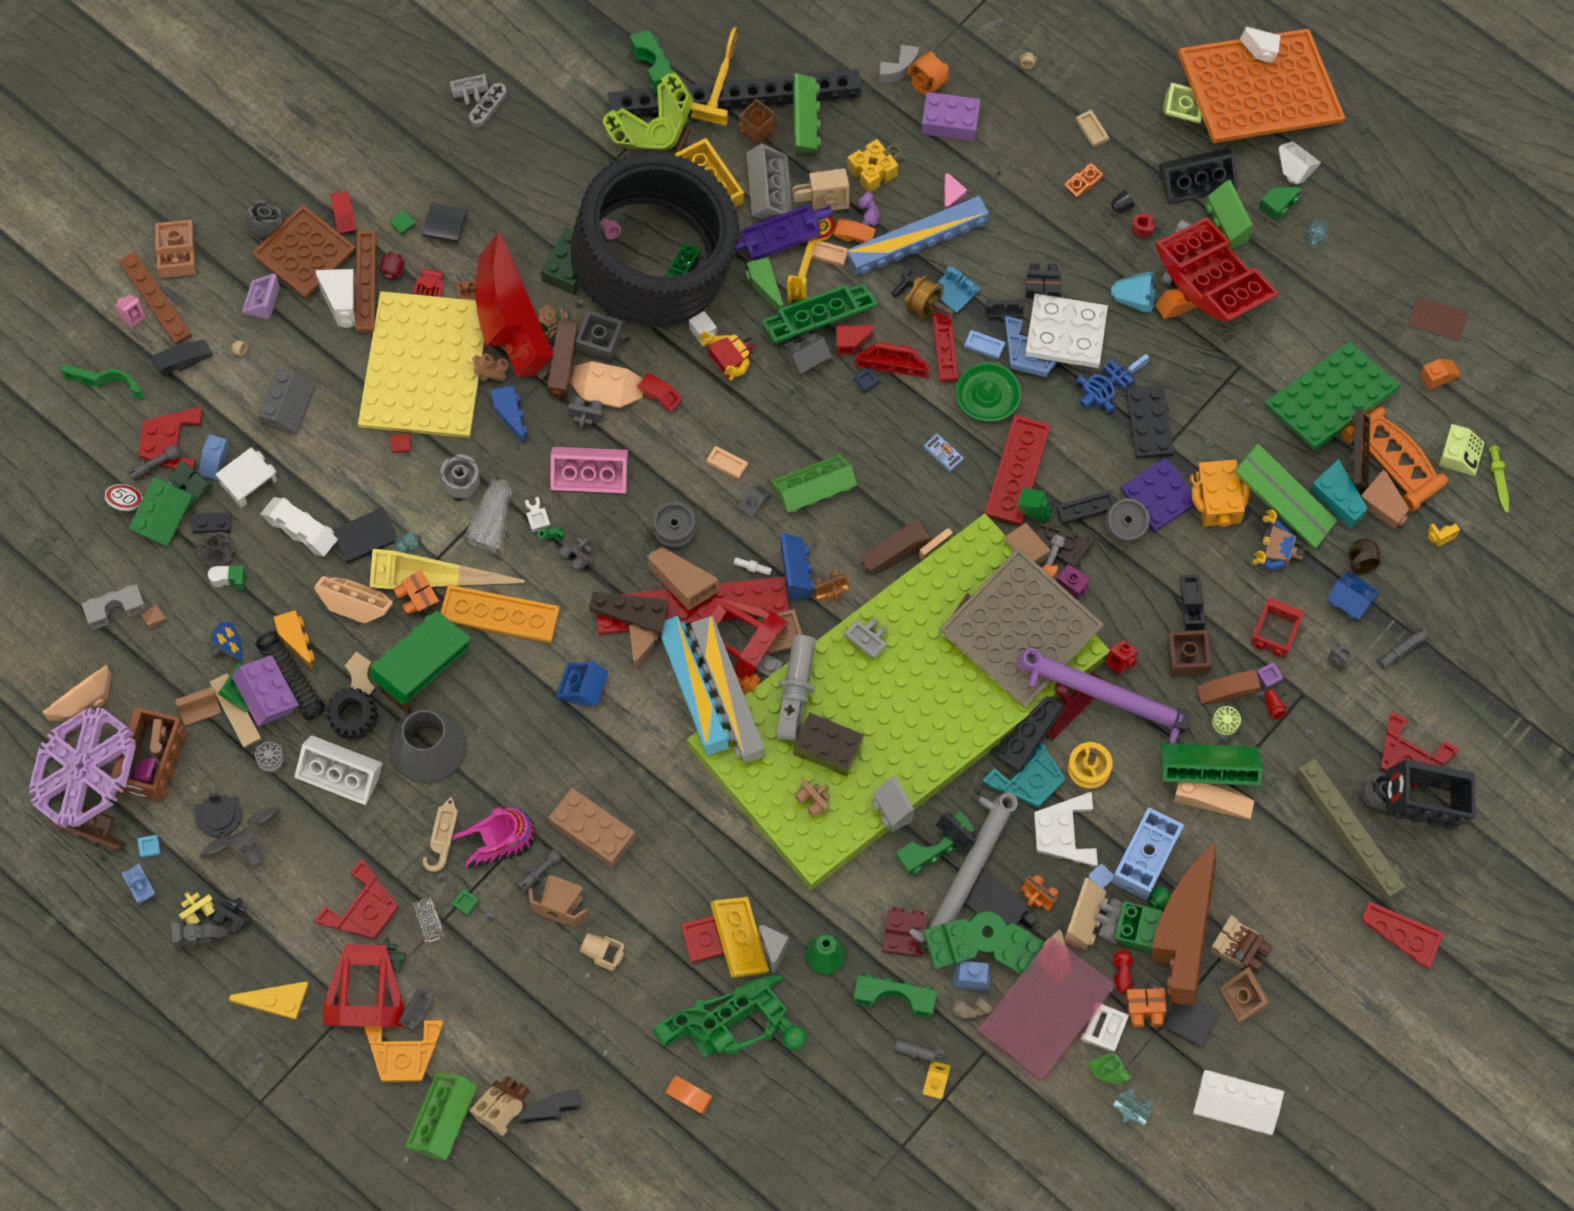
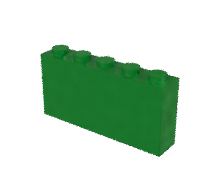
(419, 657)
(1210, 764)

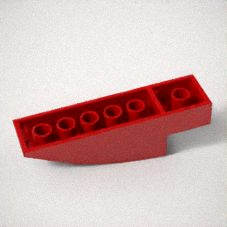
(507, 312)

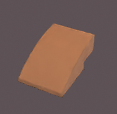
(175, 248)

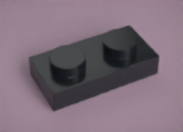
(211, 522)

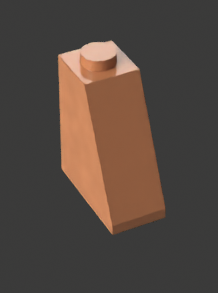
(1385, 501)

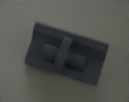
(223, 911)

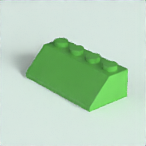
(805, 115)
(814, 483)
(441, 1116)

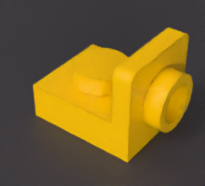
(1444, 535)

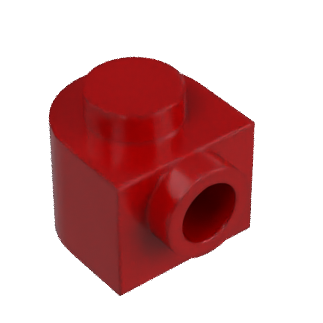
(1143, 225)

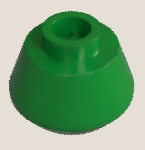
(1159, 898)

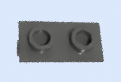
(416, 1009)

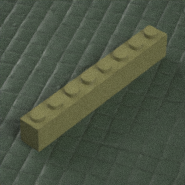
(1350, 831)

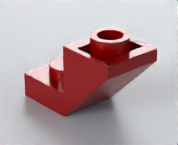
(342, 211)
(658, 389)

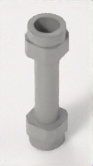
(1057, 542)

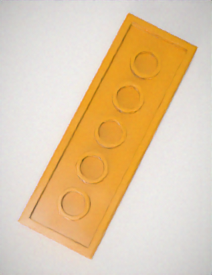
(500, 614)

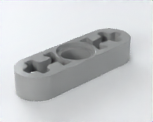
(488, 97)

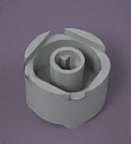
(460, 476)

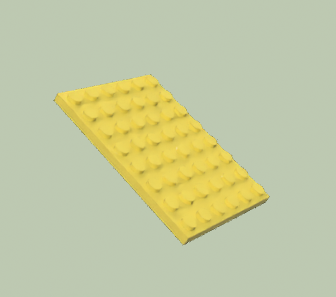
(422, 366)

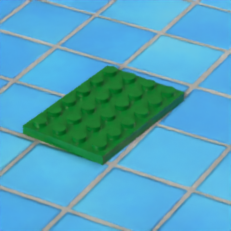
(1328, 394)

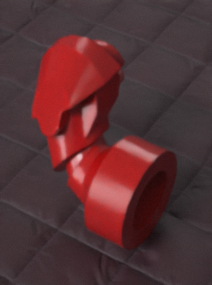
(1123, 962)

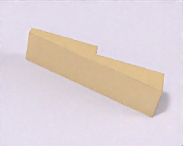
(239, 719)

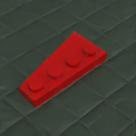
(1406, 934)

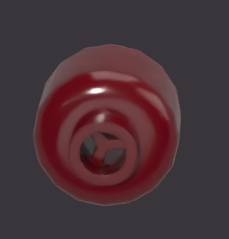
(392, 266)

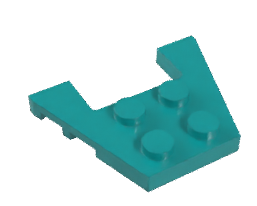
(1032, 785)

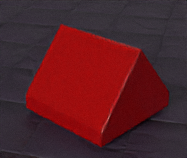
(400, 442)

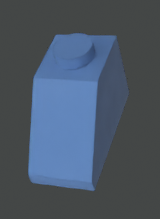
(213, 456)

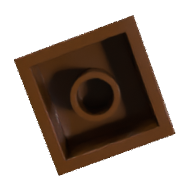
(1188, 653)

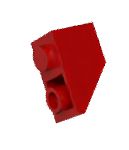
(852, 338)

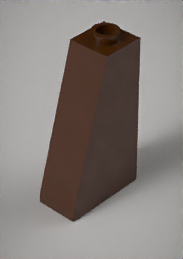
(563, 358)
(896, 548)

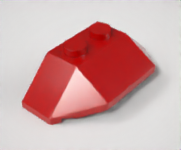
(893, 359)

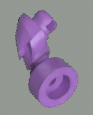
(872, 214)

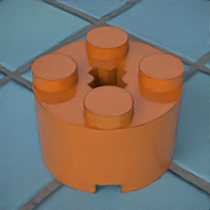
(928, 73)

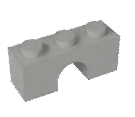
(97, 609)

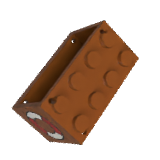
(138, 724)

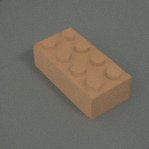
(592, 828)

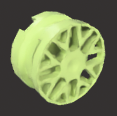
(1226, 721)

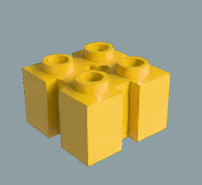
(872, 166)

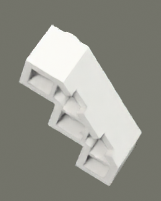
(299, 525)

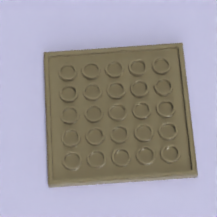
(1016, 612)

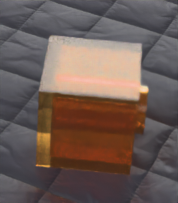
(757, 121)

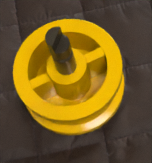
(1090, 765)

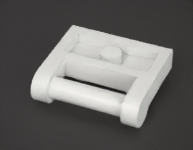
(1110, 1031)

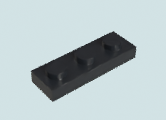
(1085, 507)

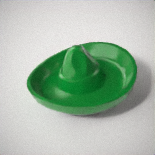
(988, 392)

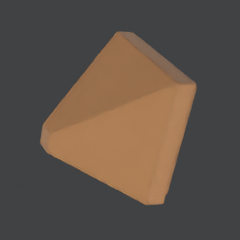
(153, 617)

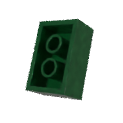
(558, 267)

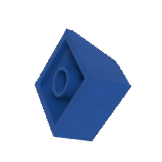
(1353, 595)
(582, 683)

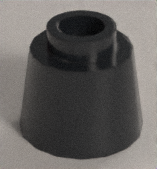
(1122, 202)

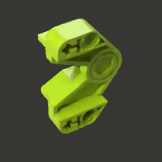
(661, 132)

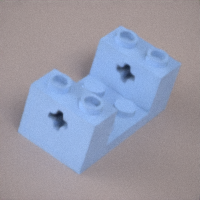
(1140, 871)

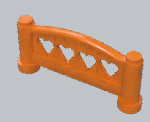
(1417, 489)

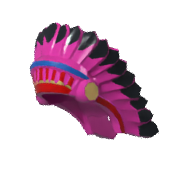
(504, 833)

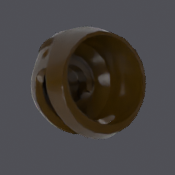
(1366, 553)

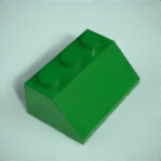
(161, 511)

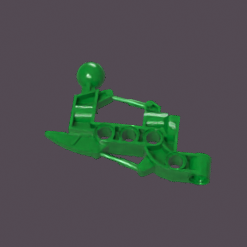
(718, 1039)

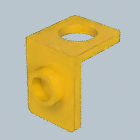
(936, 1080)

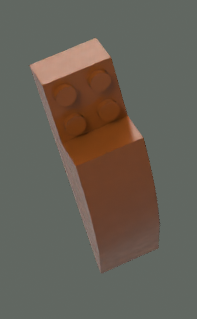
(1183, 929)

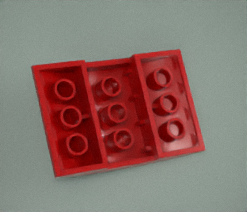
(1212, 273)

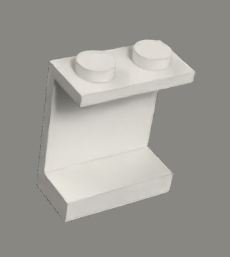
(245, 475)

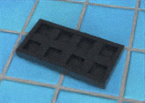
(1149, 421)

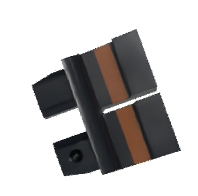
(1037, 277)

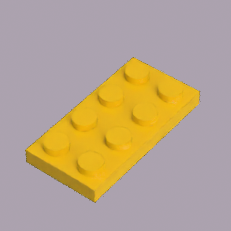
(739, 937)

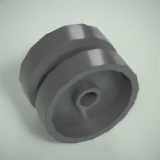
(1116, 524)
(674, 525)

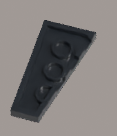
(1026, 738)

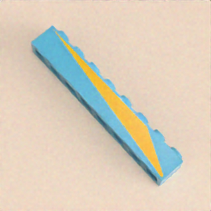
(693, 688)

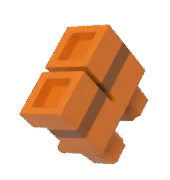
(420, 600)
(1137, 1009)

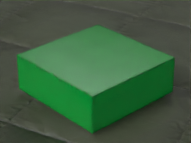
(402, 222)
(465, 902)

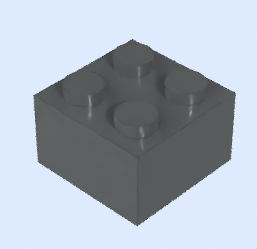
(599, 336)

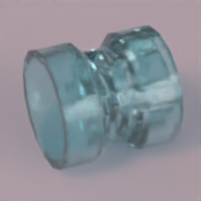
(1317, 232)
(406, 543)

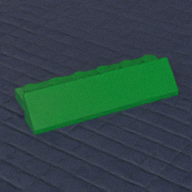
(818, 312)

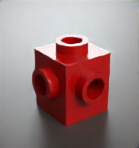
(1122, 657)

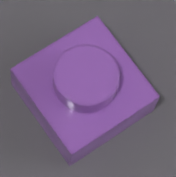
(1269, 675)

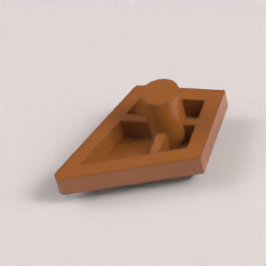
(466, 289)

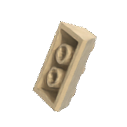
(1083, 920)

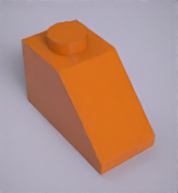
(1439, 373)

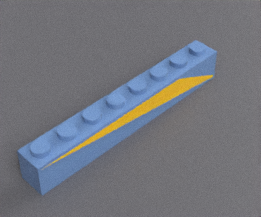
(917, 236)

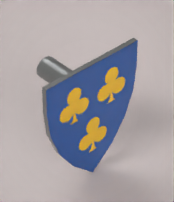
(227, 640)

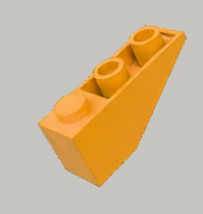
(290, 632)

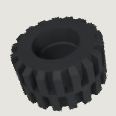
(347, 698)

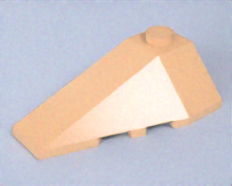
(1214, 798)

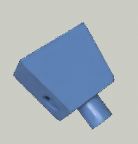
(972, 976)

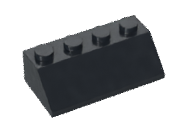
(1197, 174)

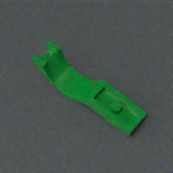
(98, 380)

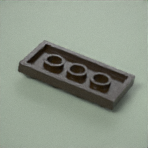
(1361, 451)

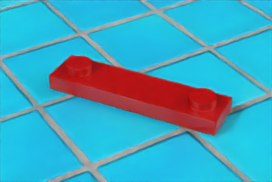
(945, 347)

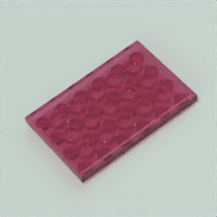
(1046, 1008)

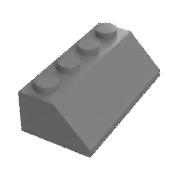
(768, 182)

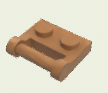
(159, 739)

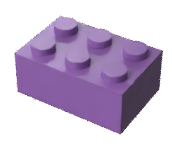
(950, 116)
(264, 690)

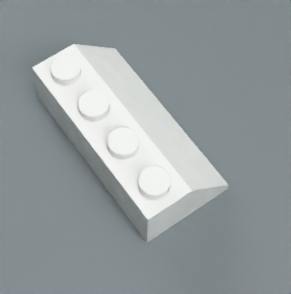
(338, 769)
(1238, 1102)

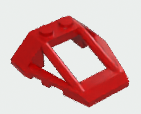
(760, 642)
(363, 1015)

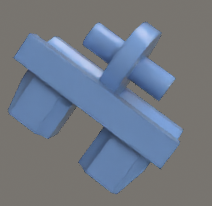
(138, 884)

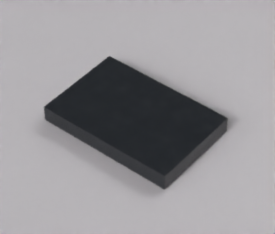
(364, 534)

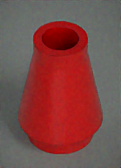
(1275, 706)

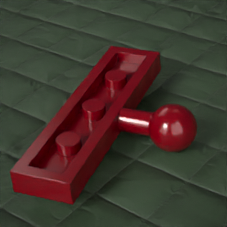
(1073, 706)

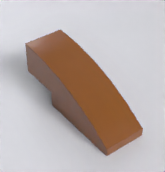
(1229, 687)

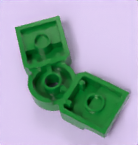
(963, 938)

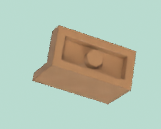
(198, 706)

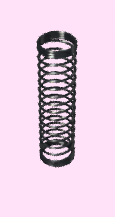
(309, 708)

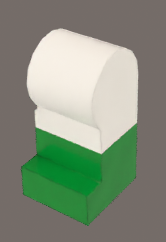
(227, 575)

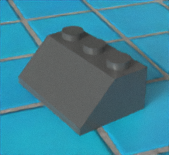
(286, 401)

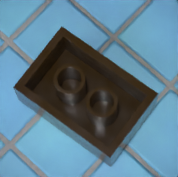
(828, 744)

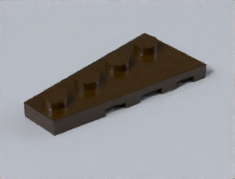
(640, 611)

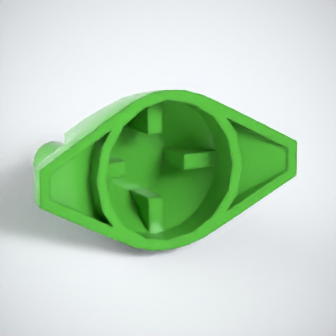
(1109, 1069)

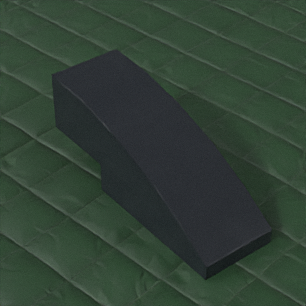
(181, 356)
(1192, 603)
(550, 1107)

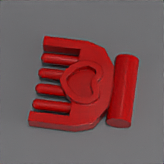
(431, 282)

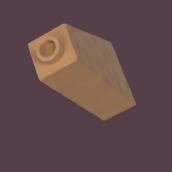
(682, 578)

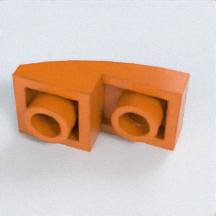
(1084, 180)
(851, 230)
(688, 1094)

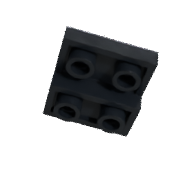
(444, 222)
(1190, 1022)

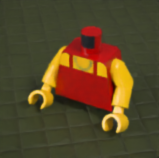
(728, 353)

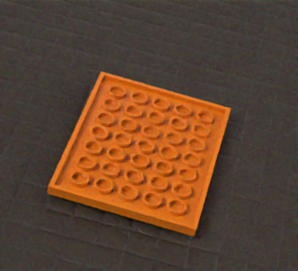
(1257, 97)

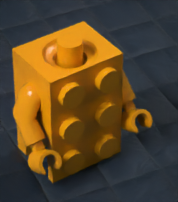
(1219, 493)

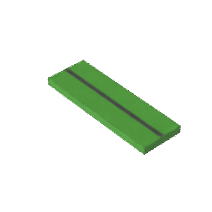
(1285, 496)

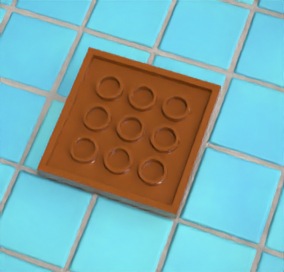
(301, 248)

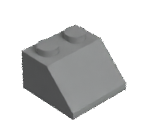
(893, 805)

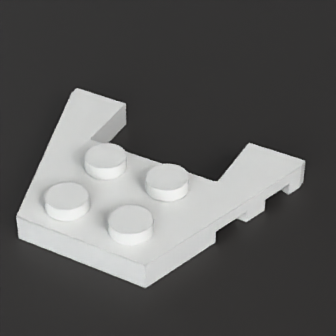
(1056, 831)

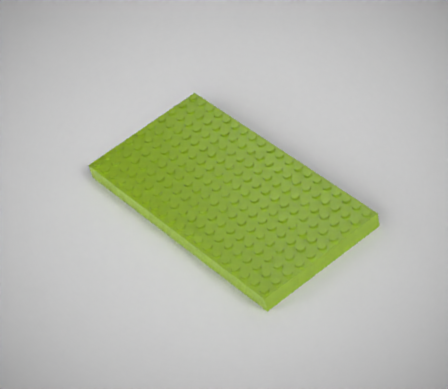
(917, 703)

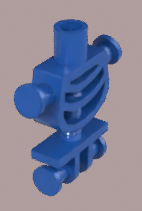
(1099, 384)

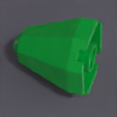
(825, 954)

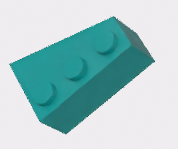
(1339, 495)

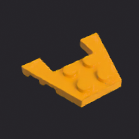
(404, 1059)

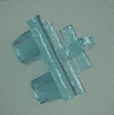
(1133, 1109)

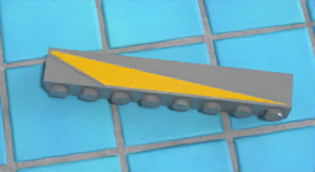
(728, 690)

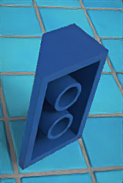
(796, 567)

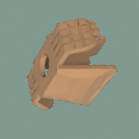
(562, 899)

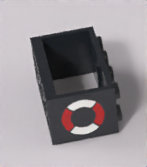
(1457, 781)

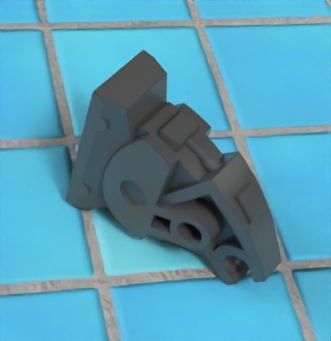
(195, 934)

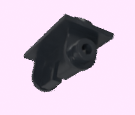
(1004, 308)
(950, 827)

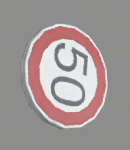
(123, 497)

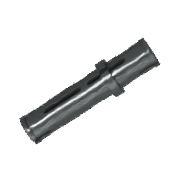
(1396, 653)

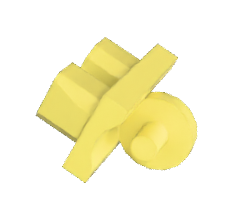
(204, 904)

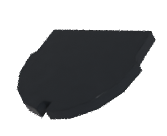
(218, 815)

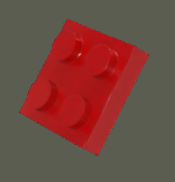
(702, 939)

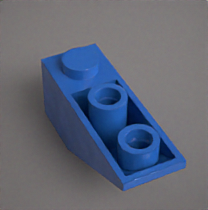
(506, 408)

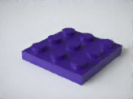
(1161, 492)

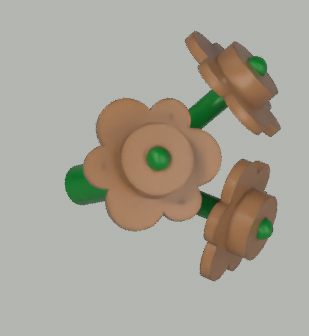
(547, 317)

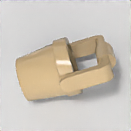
(596, 946)

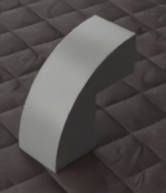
(893, 71)

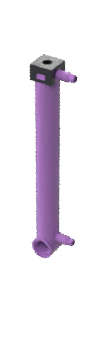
(1174, 719)

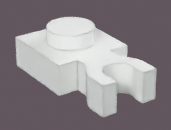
(537, 517)

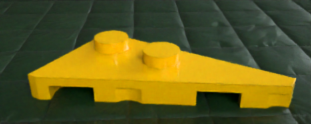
(279, 1000)

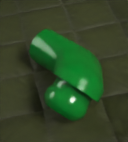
(551, 533)

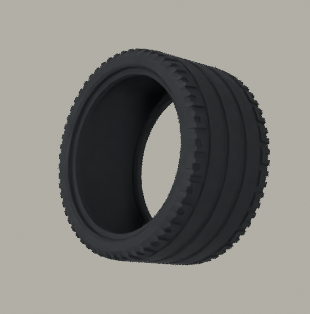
(668, 183)

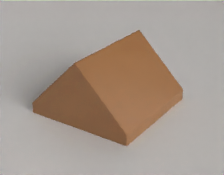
(1029, 543)
(1244, 996)

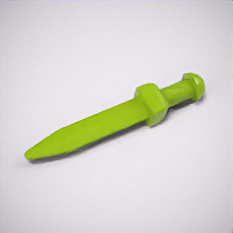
(1498, 467)

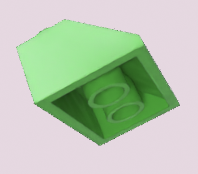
(1229, 214)

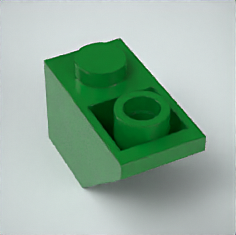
(1278, 201)
(1035, 505)

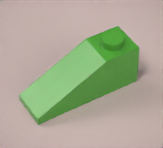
(763, 281)

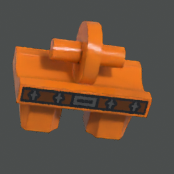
(1038, 894)

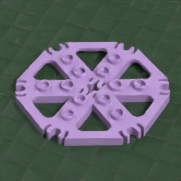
(88, 755)

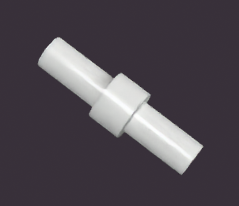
(752, 566)

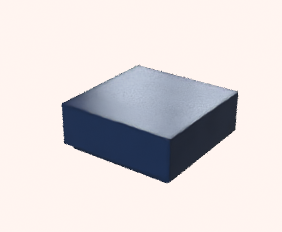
(866, 380)

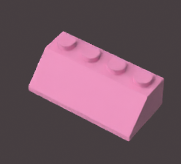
(589, 469)

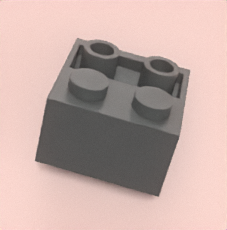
(805, 351)

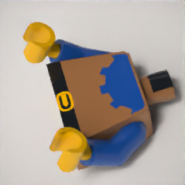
(1277, 545)

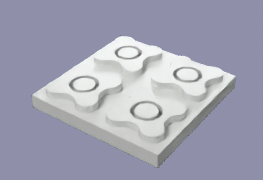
(1066, 330)

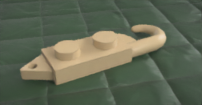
(442, 834)

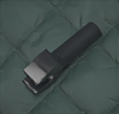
(906, 281)

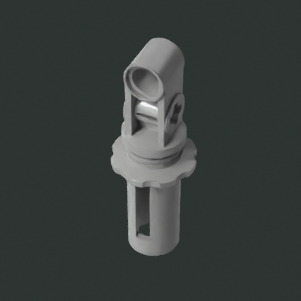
(796, 687)

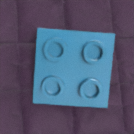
(957, 289)

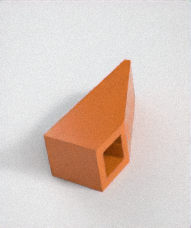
(1174, 304)

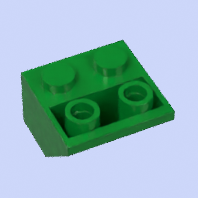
(1137, 926)

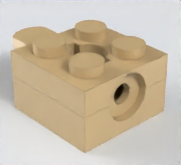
(824, 189)

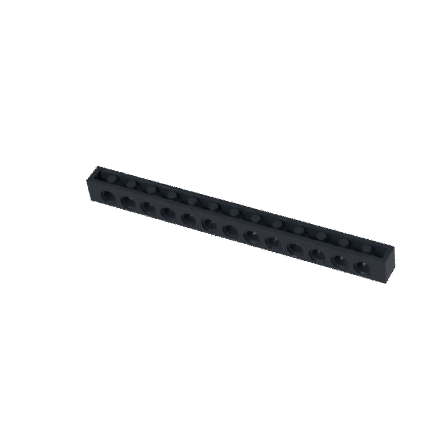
(743, 89)

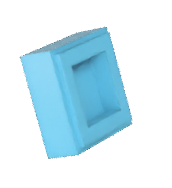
(149, 846)

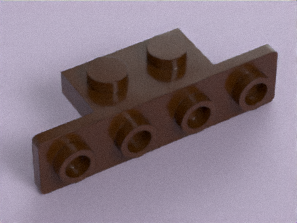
(95, 829)

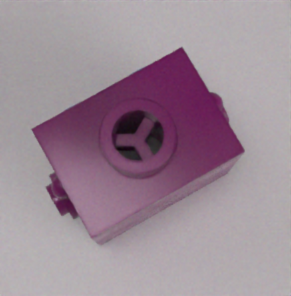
(1073, 581)

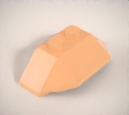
(606, 384)
(352, 599)
(87, 694)

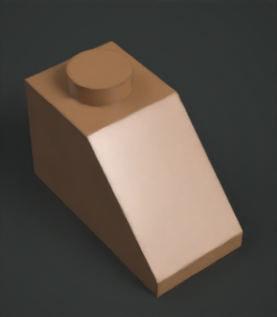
(641, 643)

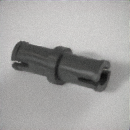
(915, 1050)

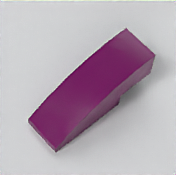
(144, 771)

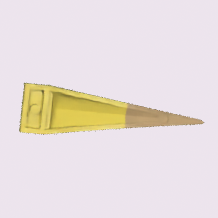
(392, 567)

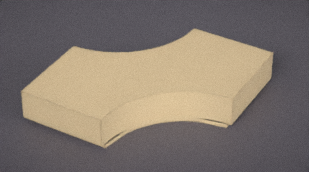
(359, 668)

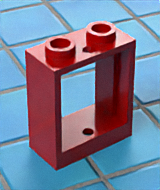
(1285, 612)

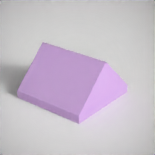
(262, 296)

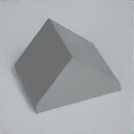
(774, 946)

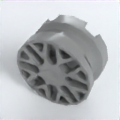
(269, 757)

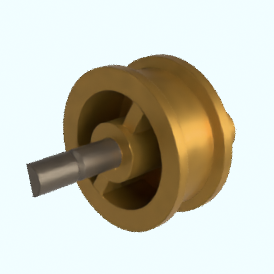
(926, 298)

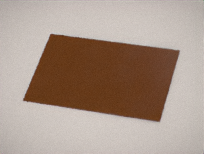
(1438, 318)

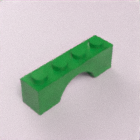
(646, 48)
(915, 857)
(870, 990)

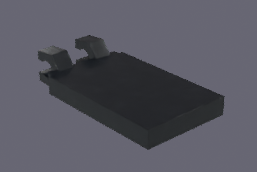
(994, 897)

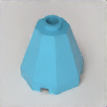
(1136, 291)

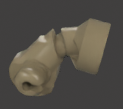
(964, 1010)

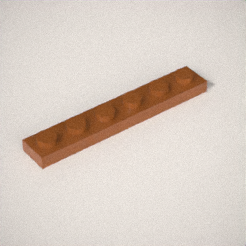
(365, 281)
(155, 298)

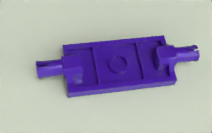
(782, 231)

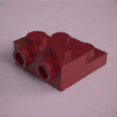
(897, 936)

